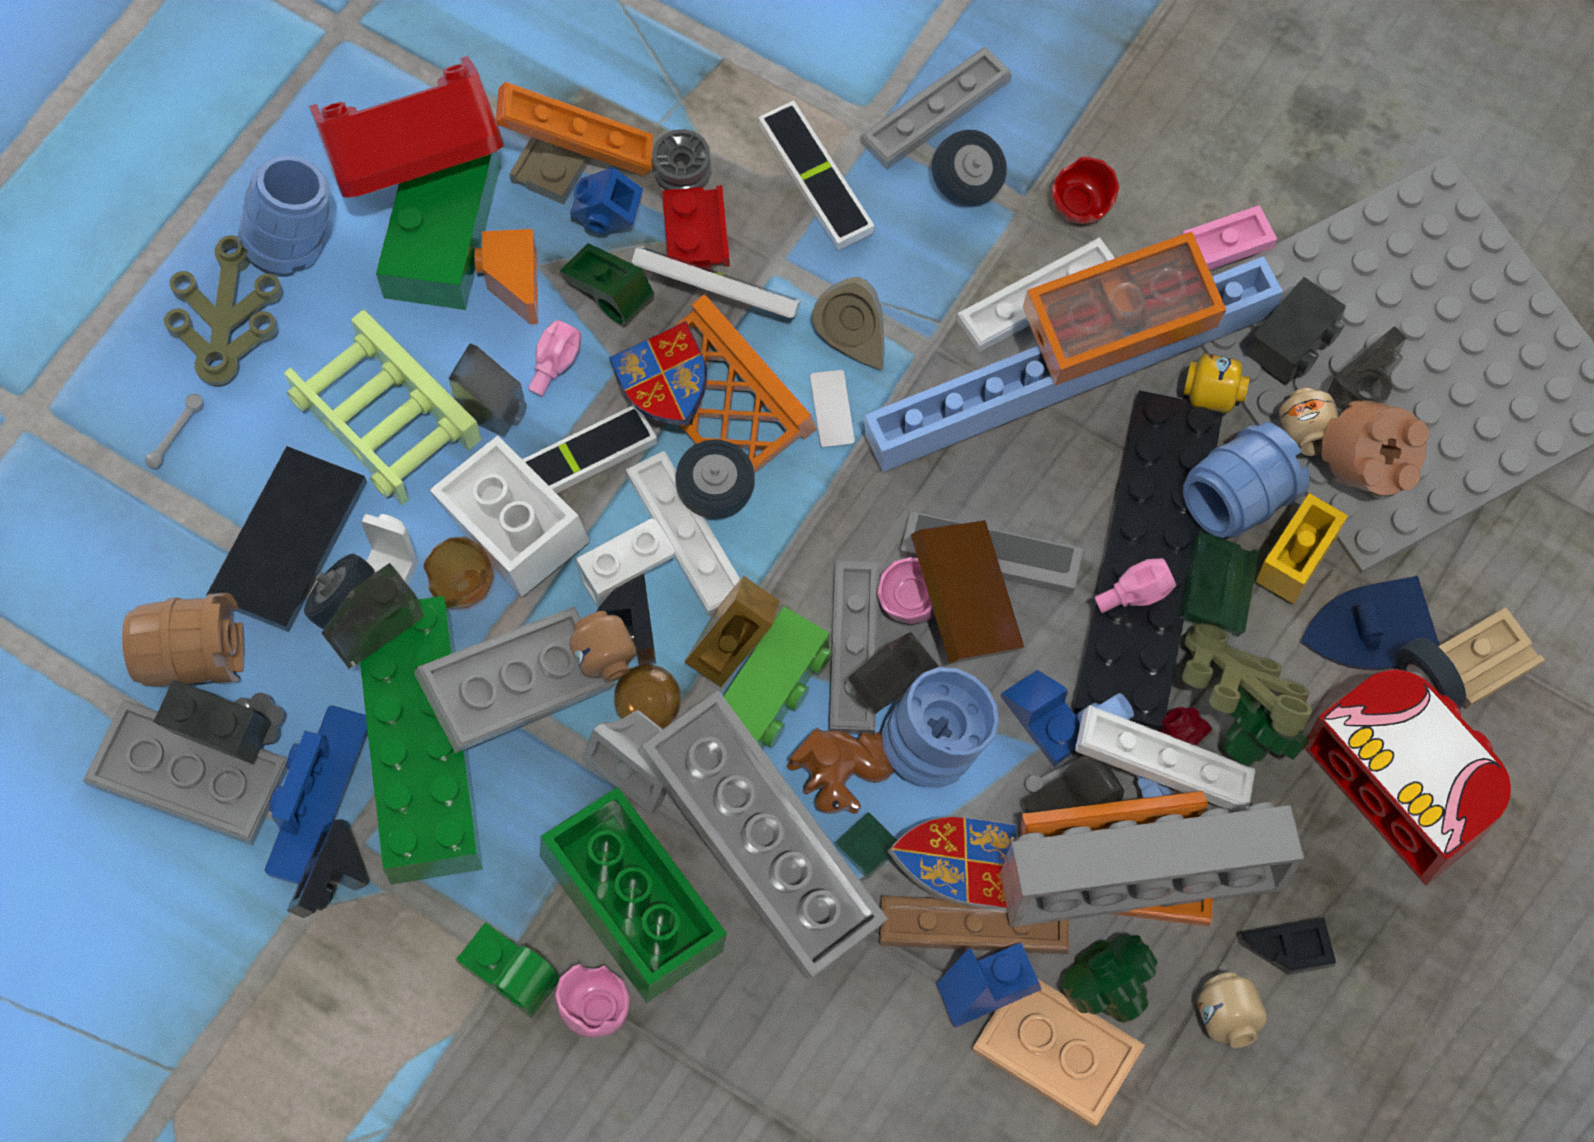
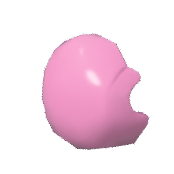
(905, 592)
(592, 1001)

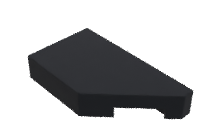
(1292, 946)

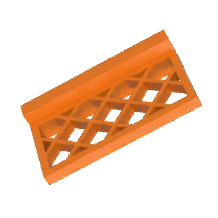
(756, 377)

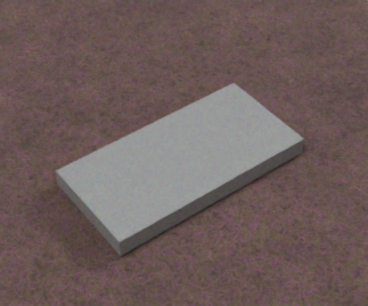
(507, 681)
(184, 777)

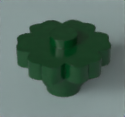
(1254, 737)
(1112, 978)

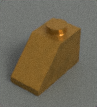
(733, 631)

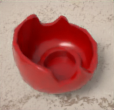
(1085, 190)

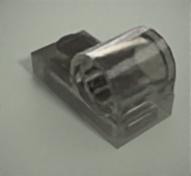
(1369, 372)
(1081, 784)

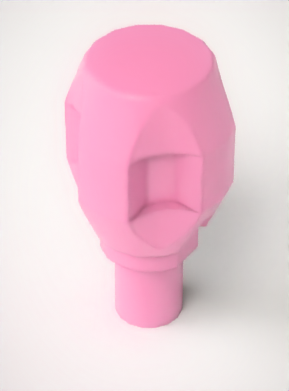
(554, 354)
(1139, 586)

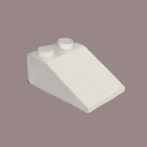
(511, 515)

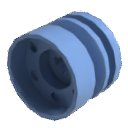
(940, 727)

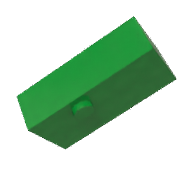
(435, 234)
(632, 894)

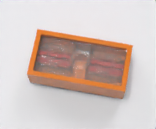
(1123, 308)

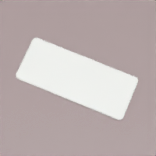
(832, 408)

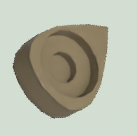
(852, 320)

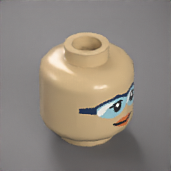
(1231, 1010)

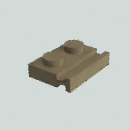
(549, 169)

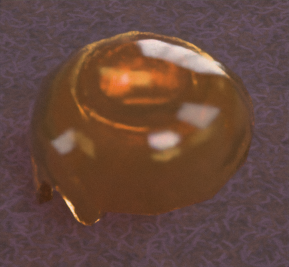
(459, 572)
(651, 692)

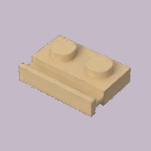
(1491, 655)

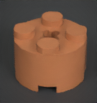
(1375, 448)

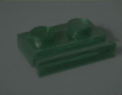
(1219, 583)

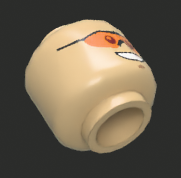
(1306, 418)

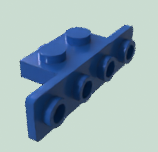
(313, 789)

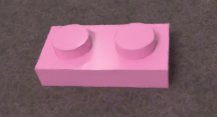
(1234, 237)

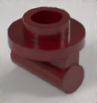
(1185, 725)

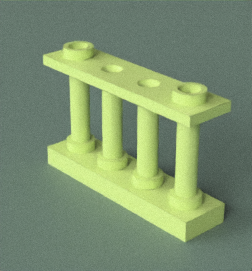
(397, 368)

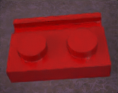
(696, 225)

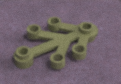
(224, 315)
(1253, 673)

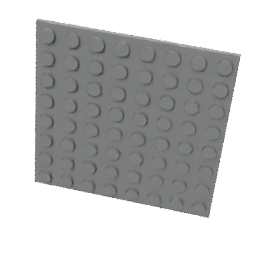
(1484, 361)

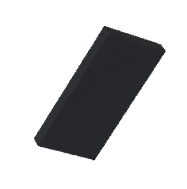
(288, 537)

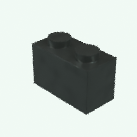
(1296, 331)
(212, 721)

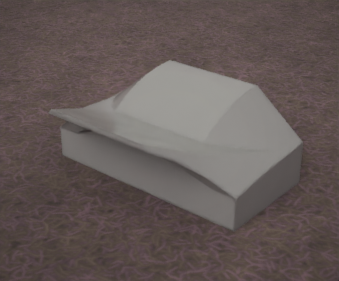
(615, 755)

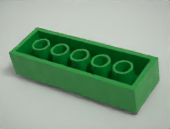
(417, 777)

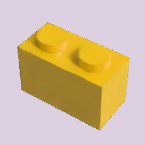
(1301, 548)

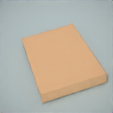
(1060, 1052)

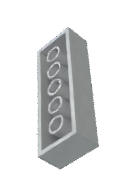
(762, 834)
(1150, 864)

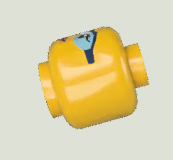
(1216, 383)

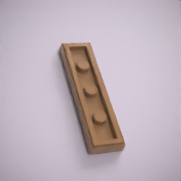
(961, 927)

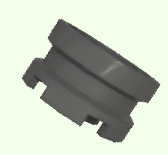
(685, 147)

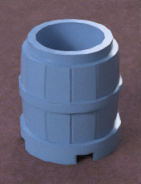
(284, 214)
(1245, 481)

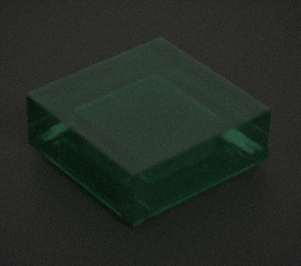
(867, 845)

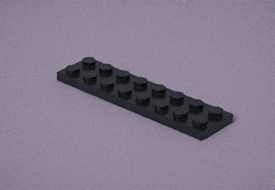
(1137, 646)

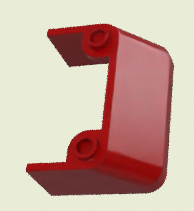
(409, 133)

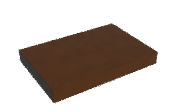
(967, 591)

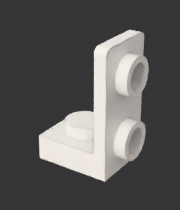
(390, 545)
(623, 559)

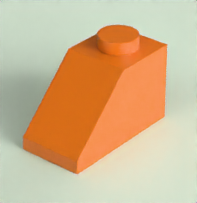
(510, 269)

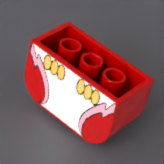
(1412, 769)

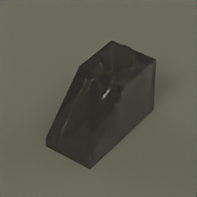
(487, 391)
(372, 616)
(890, 672)

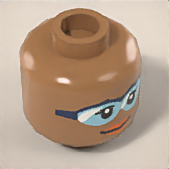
(602, 646)

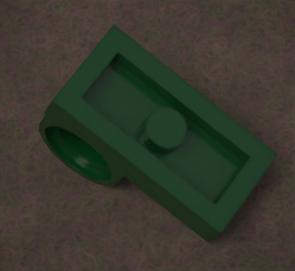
(613, 282)

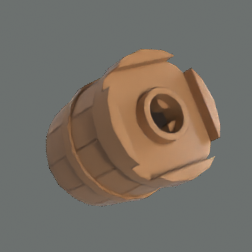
(184, 641)

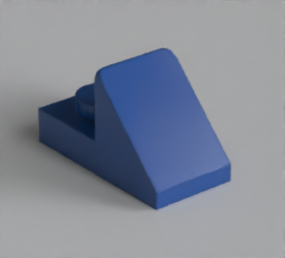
(1044, 714)
(985, 985)

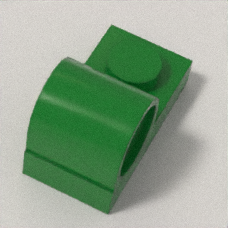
(509, 970)

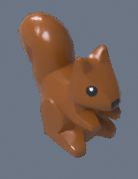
(833, 759)

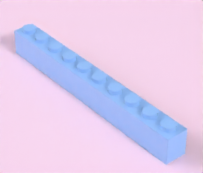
(1025, 385)

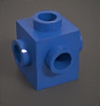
(606, 201)

